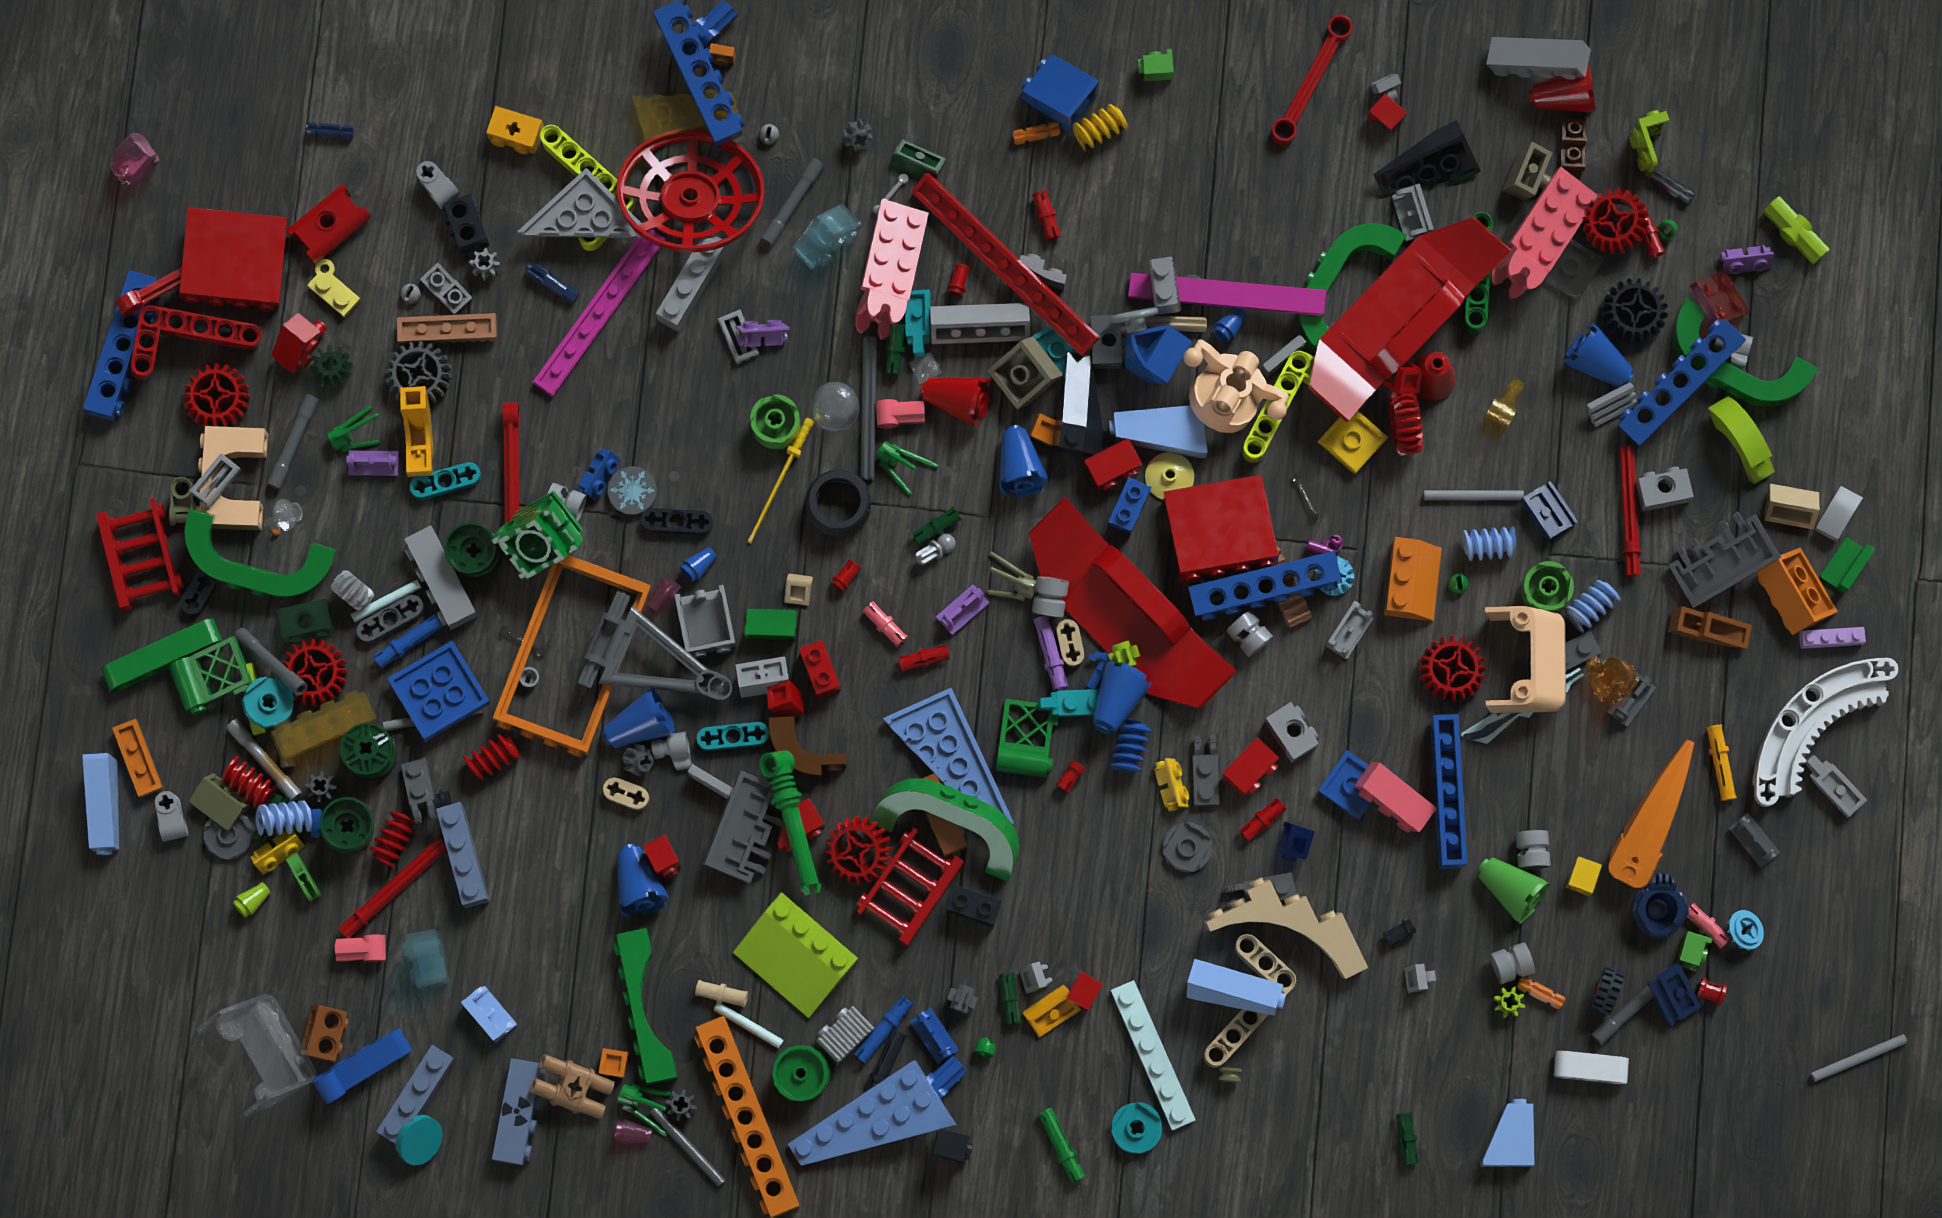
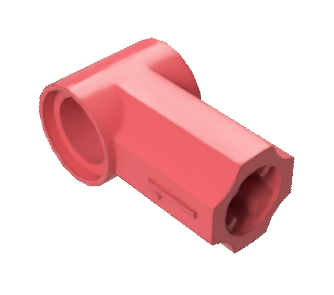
(893, 413)
(369, 949)

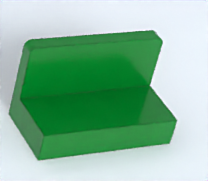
(1846, 565)
(770, 624)

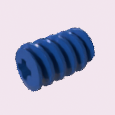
(1130, 746)

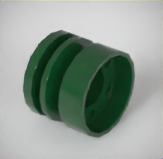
(463, 540)
(372, 765)
(347, 811)

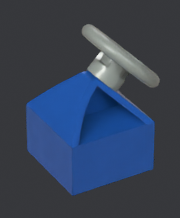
(1151, 351)

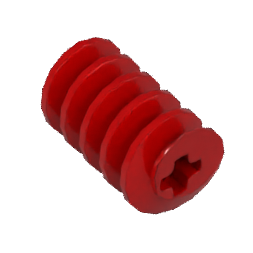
(492, 756)
(247, 784)
(392, 838)

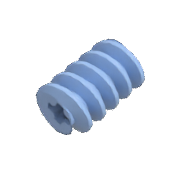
(1489, 543)
(1591, 604)
(283, 816)

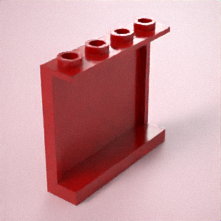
(233, 258)
(1221, 528)

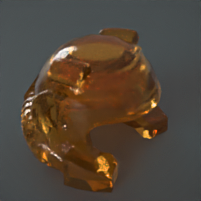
(1611, 678)

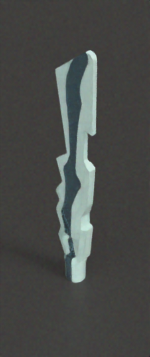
(1492, 725)

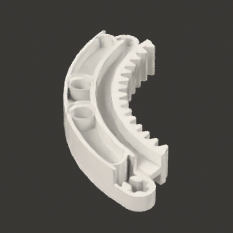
(1836, 695)

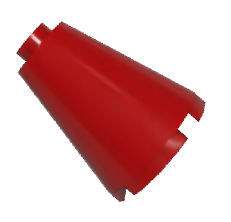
(1564, 94)
(1437, 377)
(958, 396)

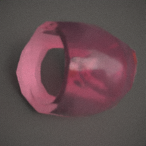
(132, 163)

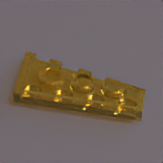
(672, 114)

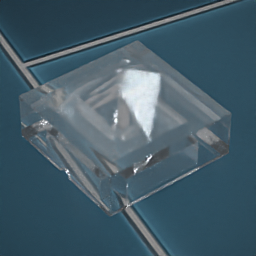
(925, 368)

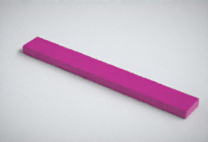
(1237, 295)
(596, 315)

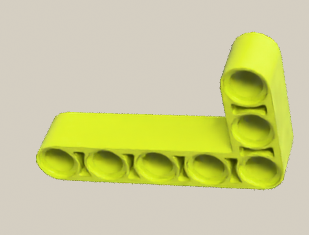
(576, 165)
(1296, 377)

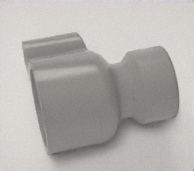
(1740, 357)
(676, 746)

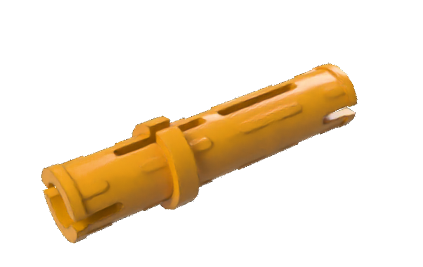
(1721, 762)

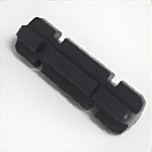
(1672, 186)

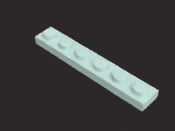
(1152, 1055)

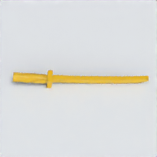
(794, 451)

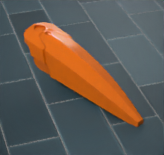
(1645, 833)

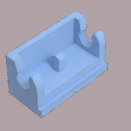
(489, 1013)

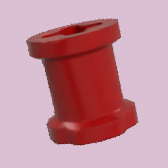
(1711, 991)

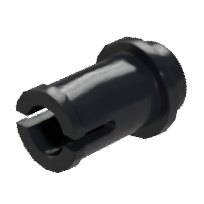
(442, 799)
(1399, 932)

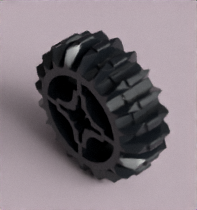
(1644, 311)

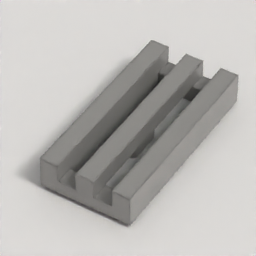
(746, 355)
(1282, 356)
(1613, 408)
(223, 485)
(709, 781)

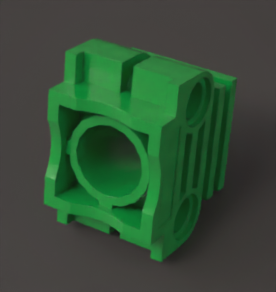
(539, 535)

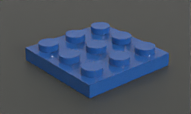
(438, 691)

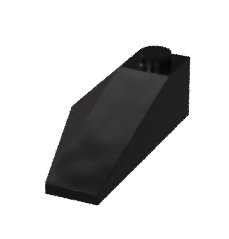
(1433, 160)
(1078, 412)

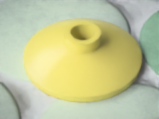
(1165, 462)

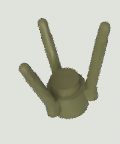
(1024, 585)

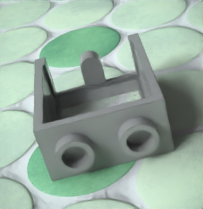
(705, 622)

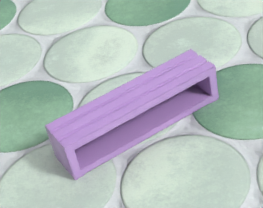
(1832, 637)

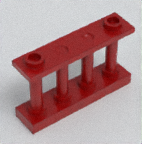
(121, 572)
(921, 909)

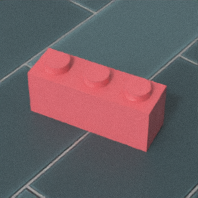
(1394, 797)

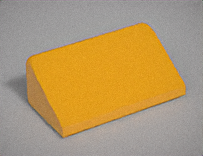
(1051, 1011)

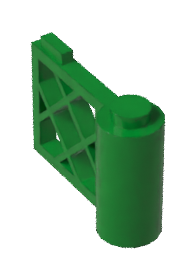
(193, 685)
(1022, 758)

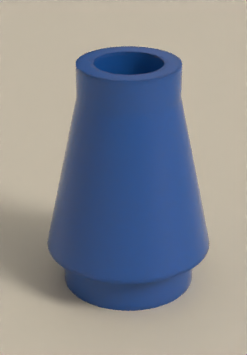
(1229, 325)
(696, 565)

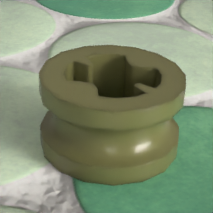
(1230, 1074)

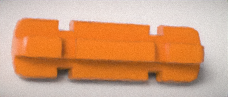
(1036, 132)
(1541, 992)

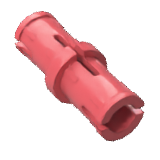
(885, 624)
(1707, 926)

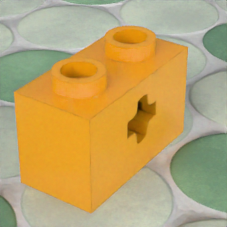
(506, 121)

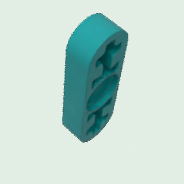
(465, 483)
(725, 729)

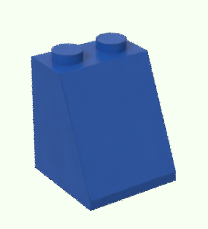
(1060, 91)

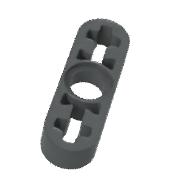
(410, 617)

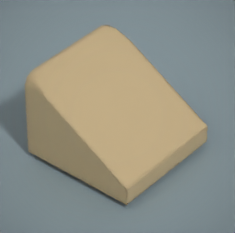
(798, 589)

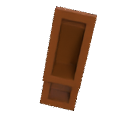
(1709, 627)
(947, 833)

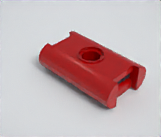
(333, 207)

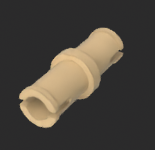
(721, 993)

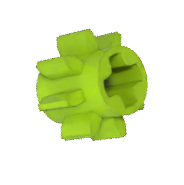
(1124, 654)
(1503, 1005)

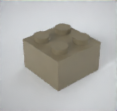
(1025, 372)

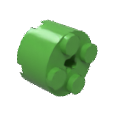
(770, 409)
(1558, 582)

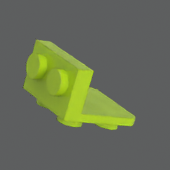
(1646, 127)

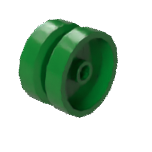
(816, 1069)

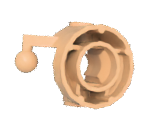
(1230, 389)

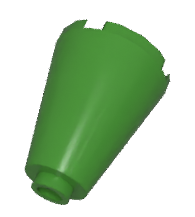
(1513, 887)

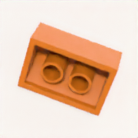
(1412, 579)
(1796, 591)

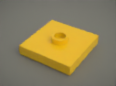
(1353, 441)

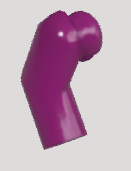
(1330, 545)

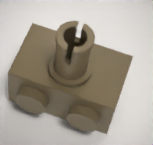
(1528, 172)

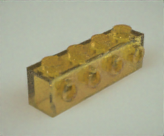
(321, 726)

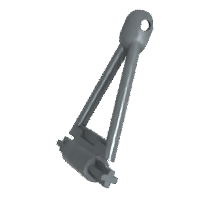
(612, 641)

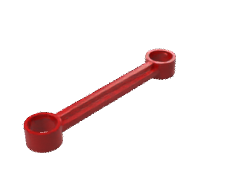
(1312, 79)
(135, 300)
(511, 424)

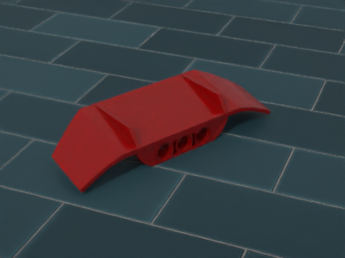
(1401, 312)
(1122, 605)

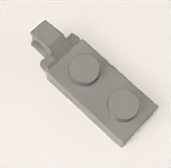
(1835, 786)

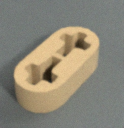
(1064, 643)
(624, 799)

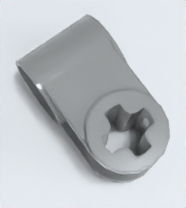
(439, 186)
(170, 821)

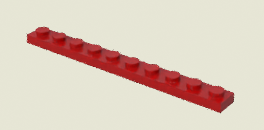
(1005, 264)

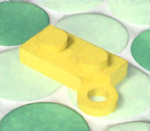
(333, 290)

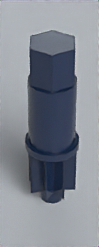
(552, 283)

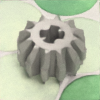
(352, 590)

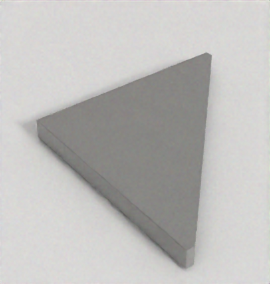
(581, 210)

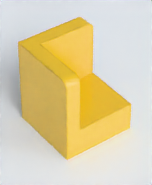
(1583, 876)

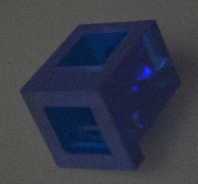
(1303, 839)

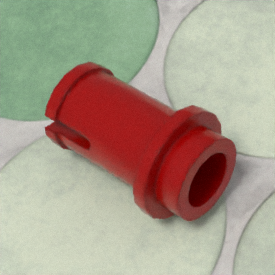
(958, 280)
(845, 575)
(1070, 776)

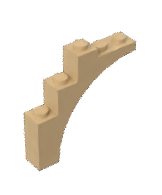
(1264, 906)

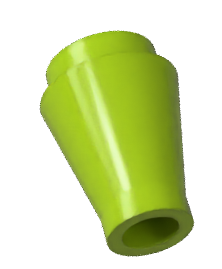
(250, 900)

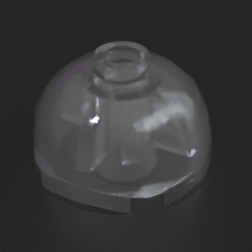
(834, 406)

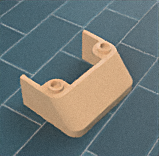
(1548, 661)

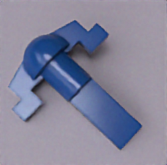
(1097, 674)

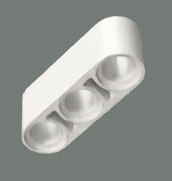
(1591, 1067)

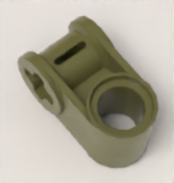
(180, 504)

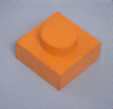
(722, 54)
(1043, 429)
(613, 1063)

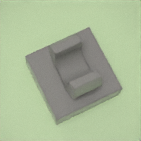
(1386, 86)
(1033, 977)
(1417, 978)

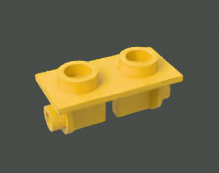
(1170, 774)
(269, 858)

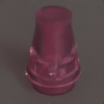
(664, 593)
(629, 1132)

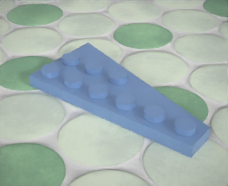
(946, 745)
(886, 1113)

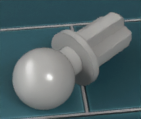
(935, 549)

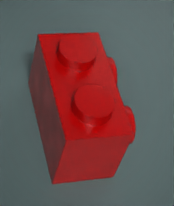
(1113, 465)
(1251, 767)

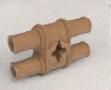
(563, 1095)

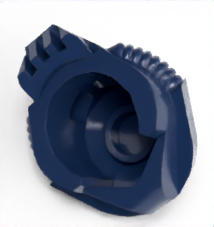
(1660, 907)

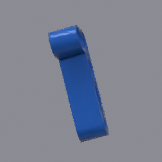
(360, 1065)

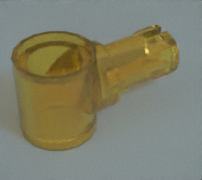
(1504, 407)

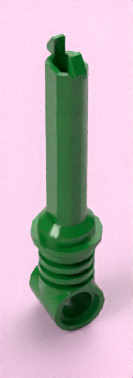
(778, 767)

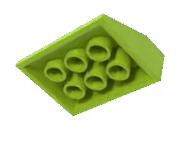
(795, 955)

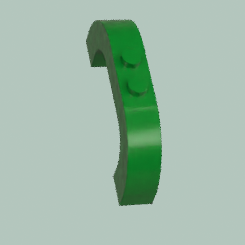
(1365, 237)
(1732, 379)
(238, 575)
(958, 809)

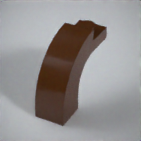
(807, 764)

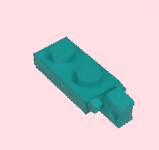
(918, 321)
(1070, 703)

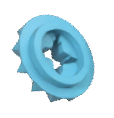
(1346, 571)
(1754, 934)

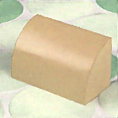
(1792, 506)

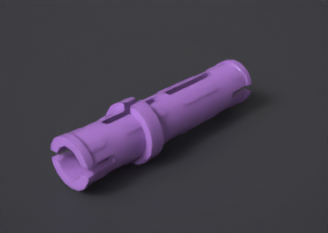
(1054, 664)

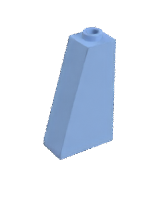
(1162, 429)
(101, 802)
(1234, 989)

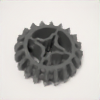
(400, 365)

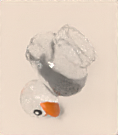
(284, 516)

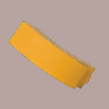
(418, 431)

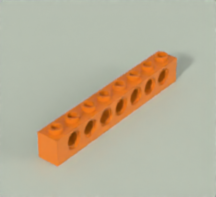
(719, 1030)

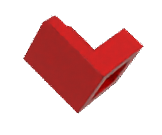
(1386, 112)
(1407, 379)
(785, 699)
(1084, 991)

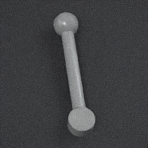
(903, 179)

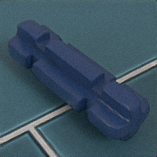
(329, 130)

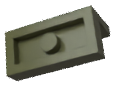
(219, 801)

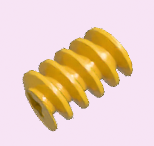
(1099, 126)

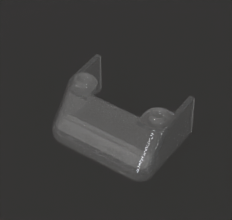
(269, 1044)

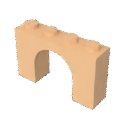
(232, 443)

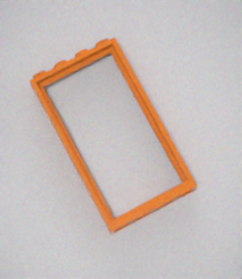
(531, 730)

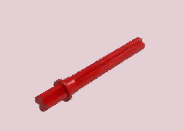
(1629, 510)
(392, 888)

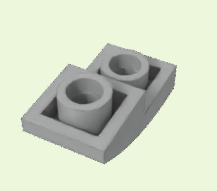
(1052, 277)
(445, 288)
(1839, 514)

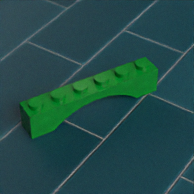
(636, 954)

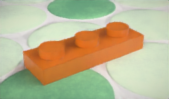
(137, 758)

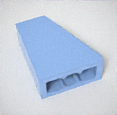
(1512, 1137)

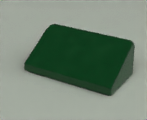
(916, 160)

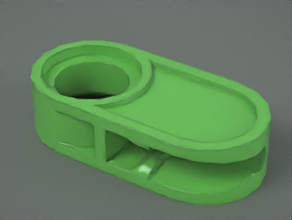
(303, 877)

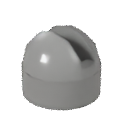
(774, 135)
(414, 296)
(533, 678)

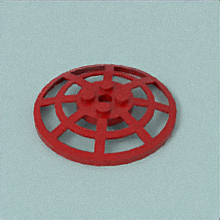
(690, 182)

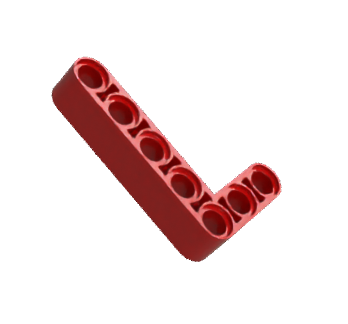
(186, 331)

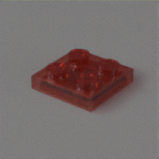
(1719, 298)

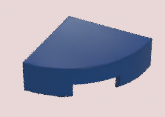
(316, 816)

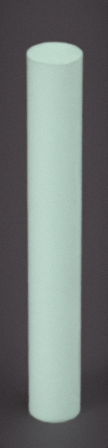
(386, 600)
(748, 1025)

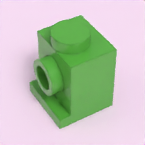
(1156, 66)
(1692, 951)

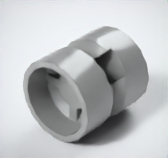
(573, 500)
(1050, 596)
(1251, 642)
(1533, 849)
(1509, 964)

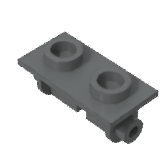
(1629, 706)
(1754, 840)

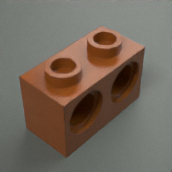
(317, 1031)

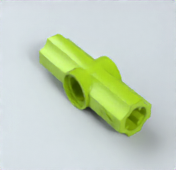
(1796, 230)

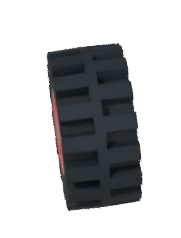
(1607, 990)

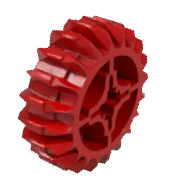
(1634, 218)
(215, 377)
(1405, 423)
(323, 668)
(1463, 671)
(854, 841)

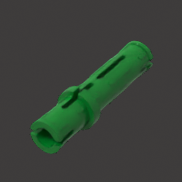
(1061, 1145)

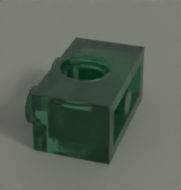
(292, 616)

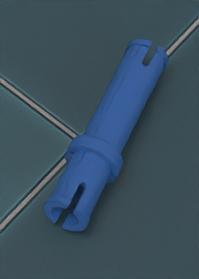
(408, 641)
(883, 1029)

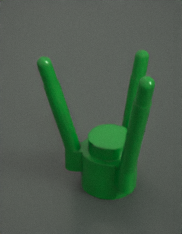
(341, 434)
(891, 455)
(631, 1097)

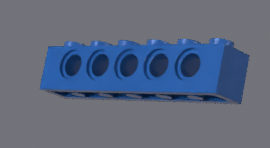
(667, 18)
(118, 333)
(1731, 340)
(1325, 563)
(1448, 791)

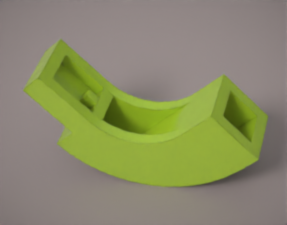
(1745, 437)

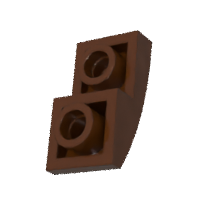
(1572, 145)

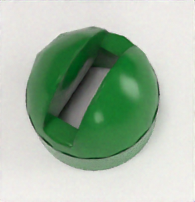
(1663, 225)
(1453, 586)
(985, 1048)

